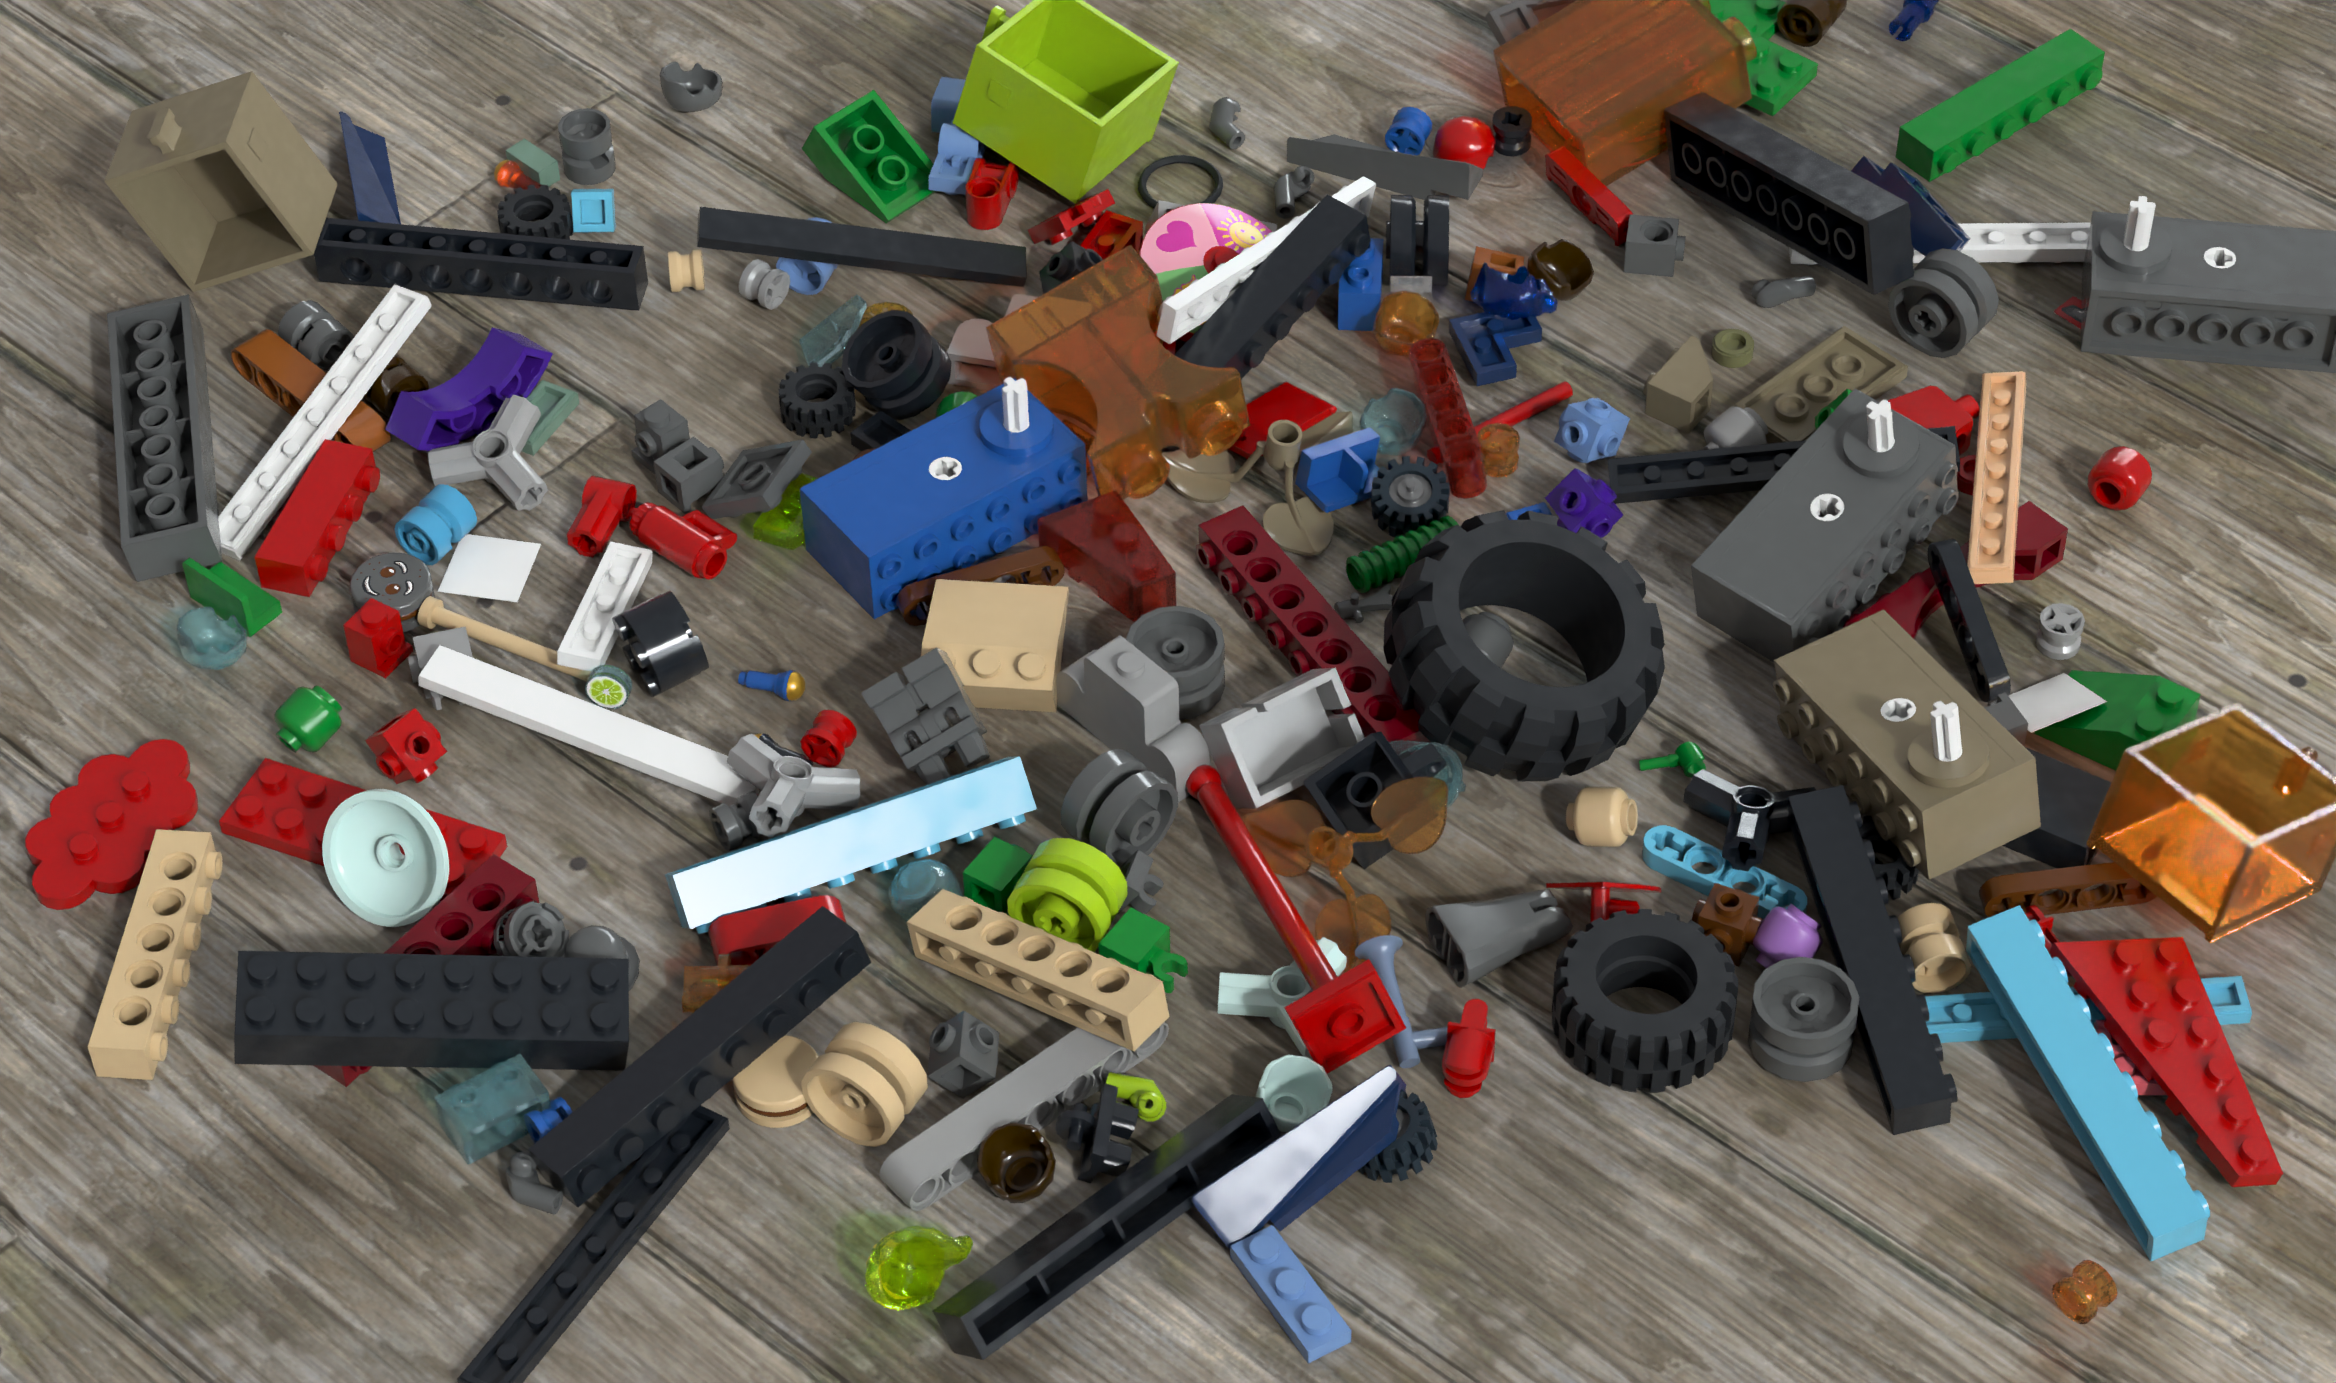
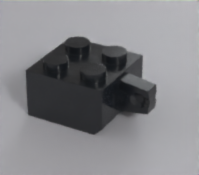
(1355, 779)

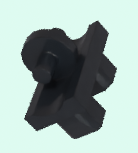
(1094, 1131)

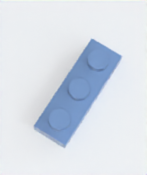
(1290, 1294)

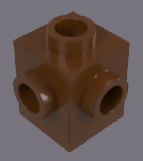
(1730, 918)

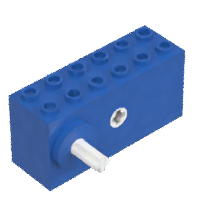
(943, 495)

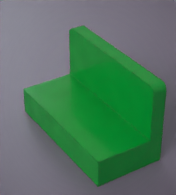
(231, 595)

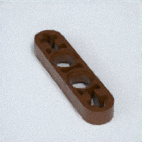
(1028, 562)
(2024, 889)

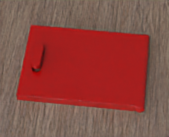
(1280, 403)

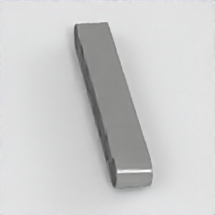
(1029, 1095)

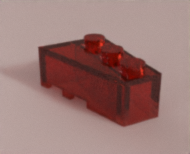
(1111, 553)

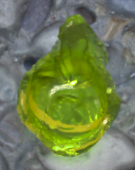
(911, 1265)

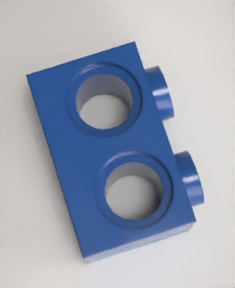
(1361, 289)

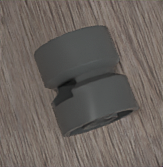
(587, 146)
(314, 333)

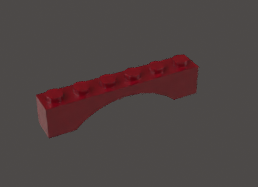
(2038, 548)

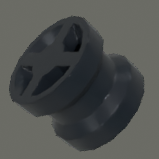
(1512, 130)

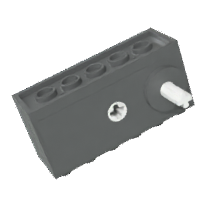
(2209, 291)
(1826, 528)

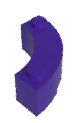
(471, 399)

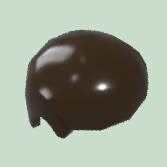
(1562, 267)
(1016, 1162)

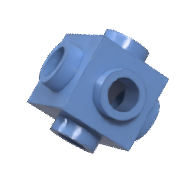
(1591, 430)

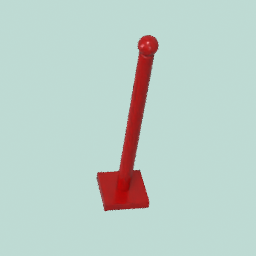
(1342, 1012)

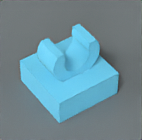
(593, 210)

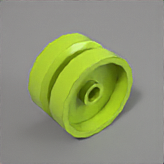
(1069, 892)

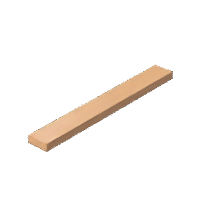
(1997, 478)

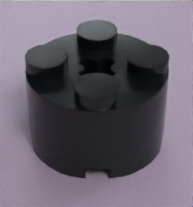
(661, 643)

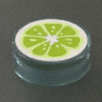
(608, 687)

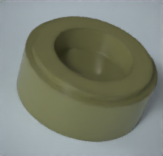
(1732, 348)

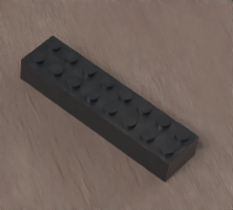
(1790, 193)
(431, 1010)

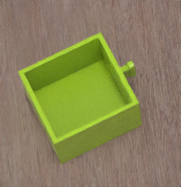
(1063, 92)

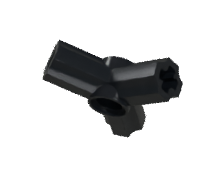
(1747, 812)

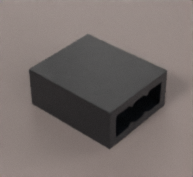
(2068, 812)

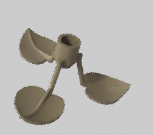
(1293, 525)

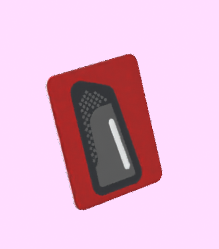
(2071, 311)

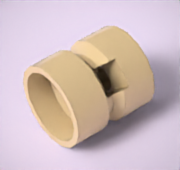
(1934, 947)

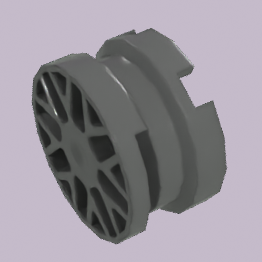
(532, 932)

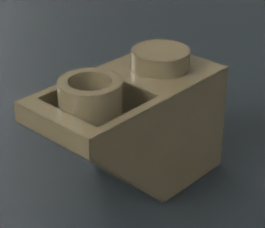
(1681, 389)

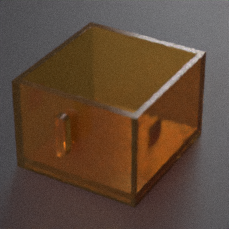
(2221, 820)

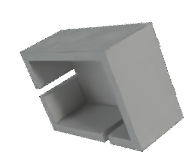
(1281, 737)

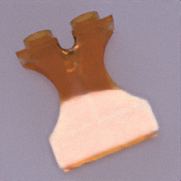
(1097, 359)

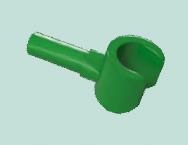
(1686, 756)

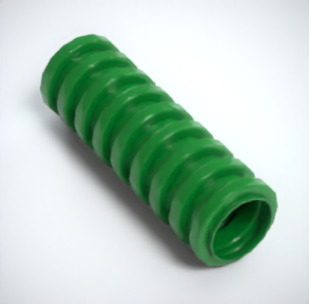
(1392, 558)

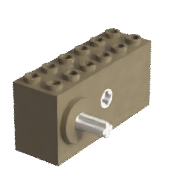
(1907, 744)

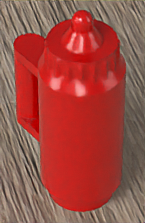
(688, 541)

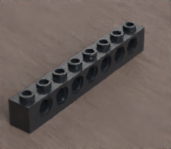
(482, 263)

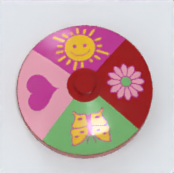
(1194, 242)

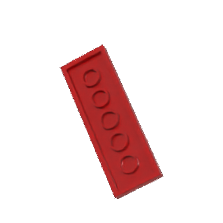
(291, 808)

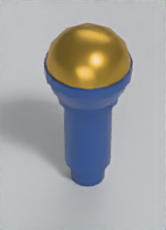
(788, 685)

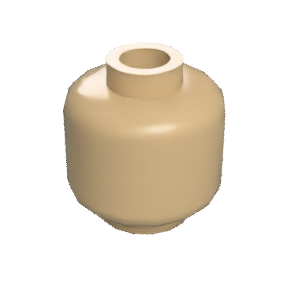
(1602, 816)

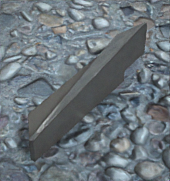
(1385, 167)

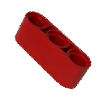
(755, 931)

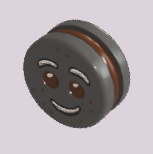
(396, 581)

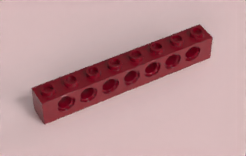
(1301, 620)

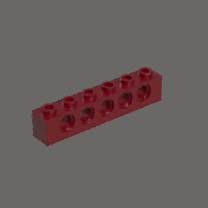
(461, 925)

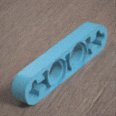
(1696, 851)

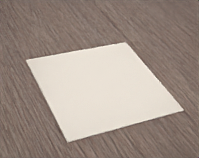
(489, 568)
(2053, 701)

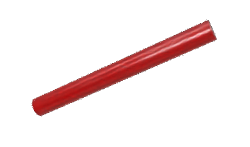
(1522, 411)

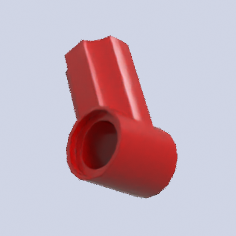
(603, 506)

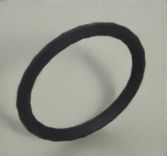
(1179, 159)

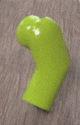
(1141, 1093)

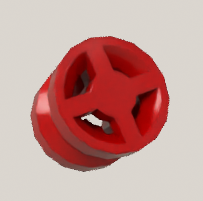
(828, 738)

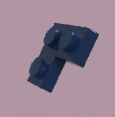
(1486, 344)

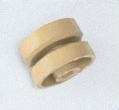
(864, 1084)

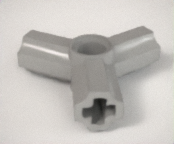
(496, 456)
(789, 785)

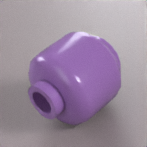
(1786, 936)

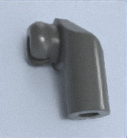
(1222, 125)

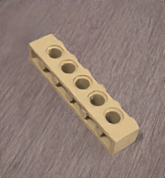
(155, 955)
(1039, 969)

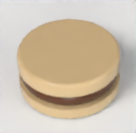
(771, 1085)

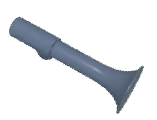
(1381, 953)

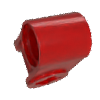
(989, 193)

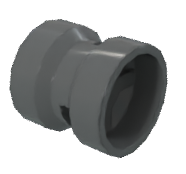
(733, 823)

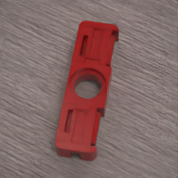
(1588, 193)

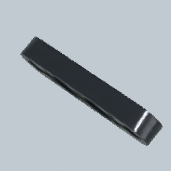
(1968, 619)

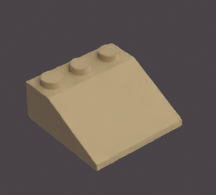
(1000, 640)

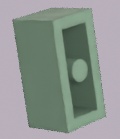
(534, 162)

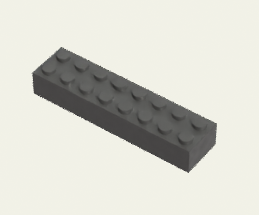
(163, 438)

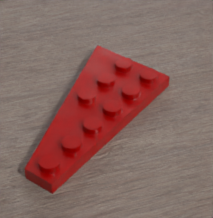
(2173, 1036)

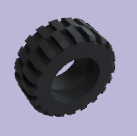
(1634, 1046)

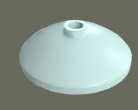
(366, 860)

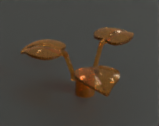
(1295, 835)

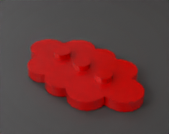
(108, 823)

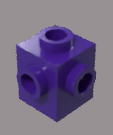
(1584, 503)

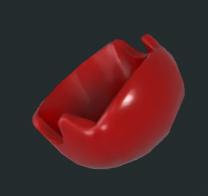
(1465, 141)

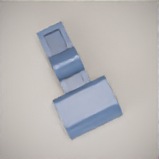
(955, 147)

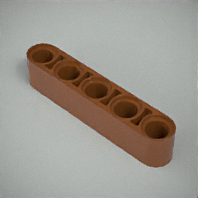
(291, 378)

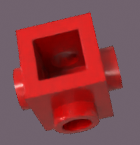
(407, 747)

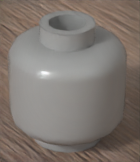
(1735, 429)

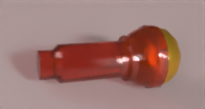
(509, 175)

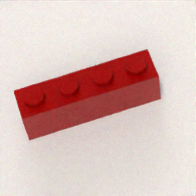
(317, 518)

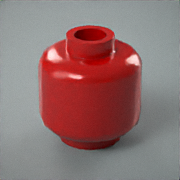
(2119, 478)

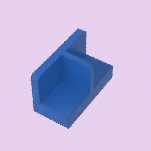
(1339, 470)

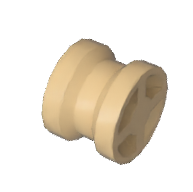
(686, 270)

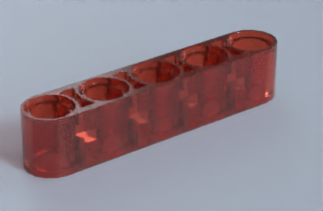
(1448, 418)

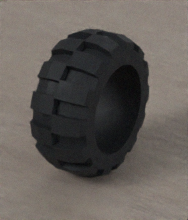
(1564, 583)

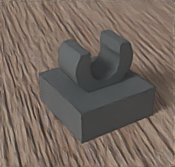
(1138, 881)

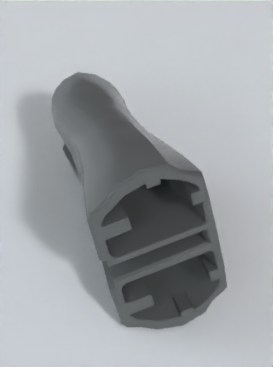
(1492, 932)

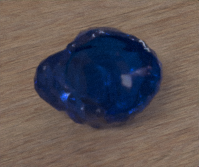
(1512, 295)

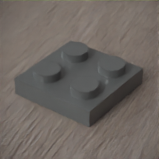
(757, 479)

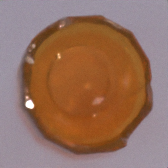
(1403, 320)

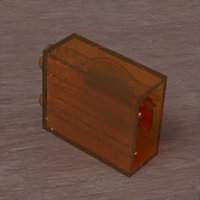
(1610, 69)

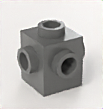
(963, 1054)

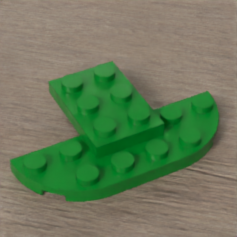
(1776, 71)

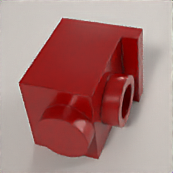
(376, 638)

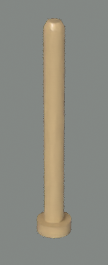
(433, 613)

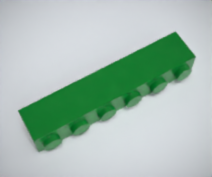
(1999, 105)

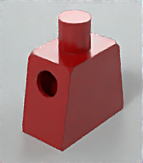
(1935, 409)

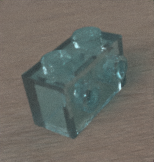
(491, 1108)

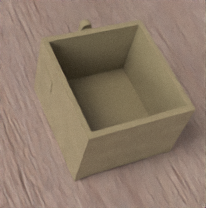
(221, 182)

